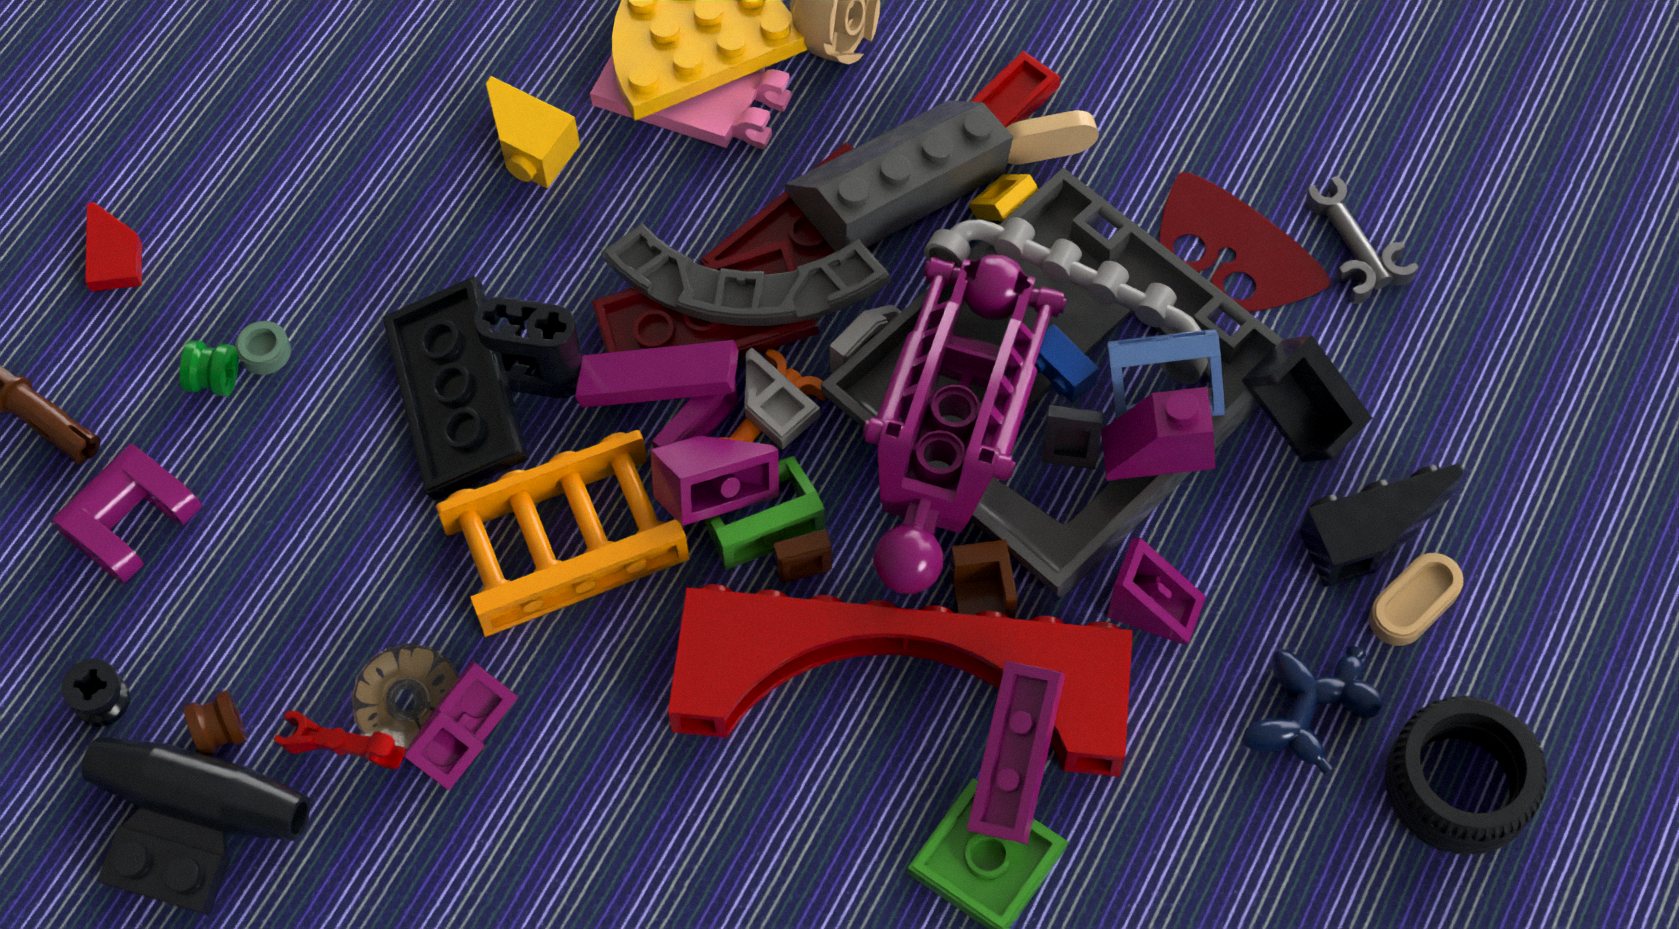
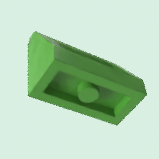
(755, 534)

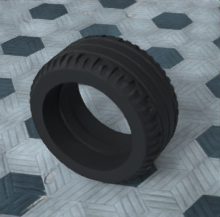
(1496, 732)

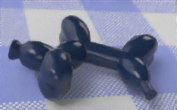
(1300, 683)

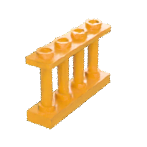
(555, 581)

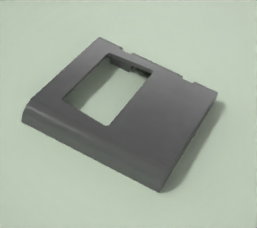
(1071, 211)

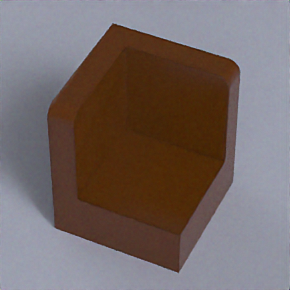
(983, 578)

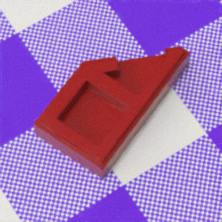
(111, 252)

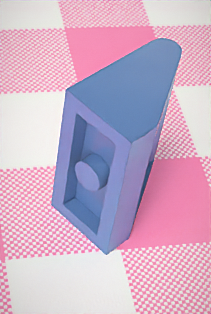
(1167, 349)

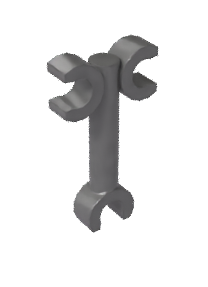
(1368, 266)

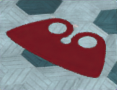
(1263, 251)

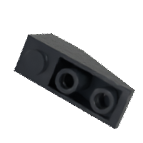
(1365, 529)

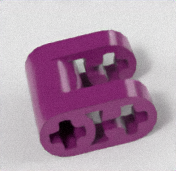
(110, 498)

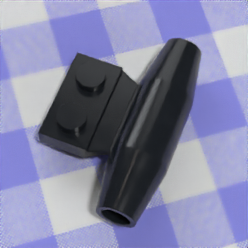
(186, 807)

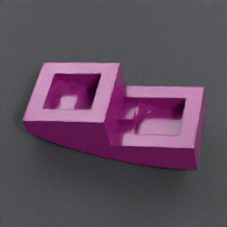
(459, 725)

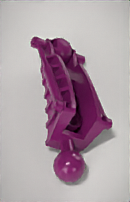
(980, 445)

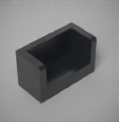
(1307, 399)

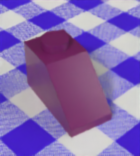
(1161, 436)
(713, 476)

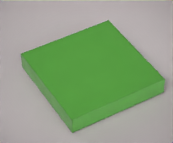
(983, 873)

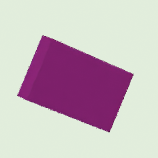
(1154, 595)

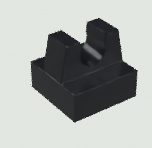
(1072, 437)

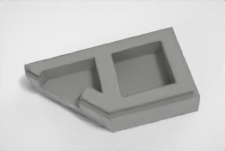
(859, 333)
(776, 402)

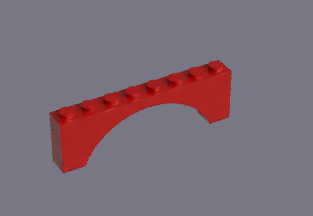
(748, 644)

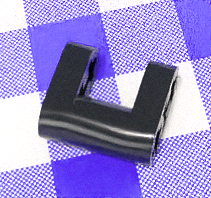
(550, 344)

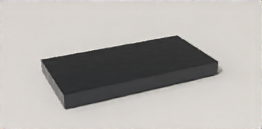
(453, 391)

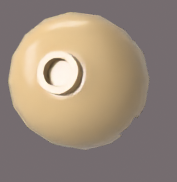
(835, 26)

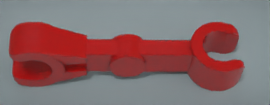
(310, 736)

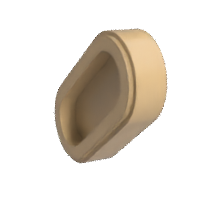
(1051, 136)
(1415, 599)

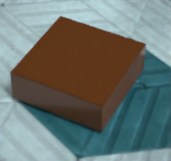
(803, 556)

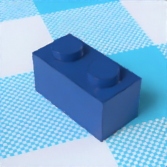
(1065, 365)

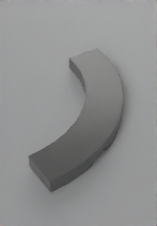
(745, 296)

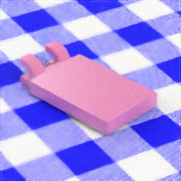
(713, 114)

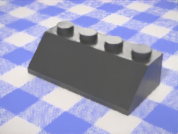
(903, 174)

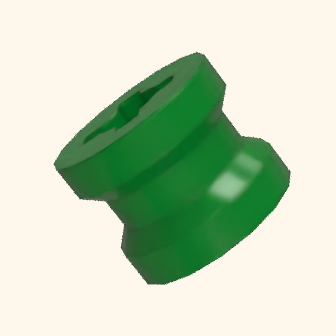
(208, 368)

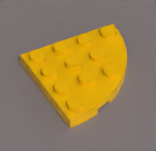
(691, 46)

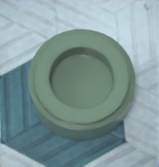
(263, 347)

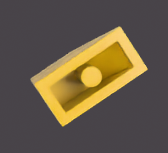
(532, 133)

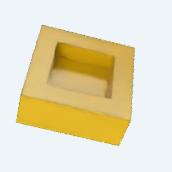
(1003, 197)

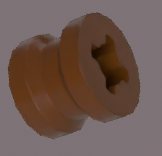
(215, 723)

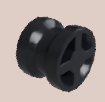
(105, 703)

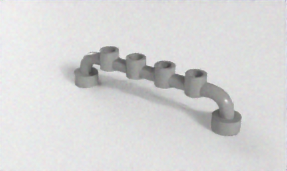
(1062, 265)

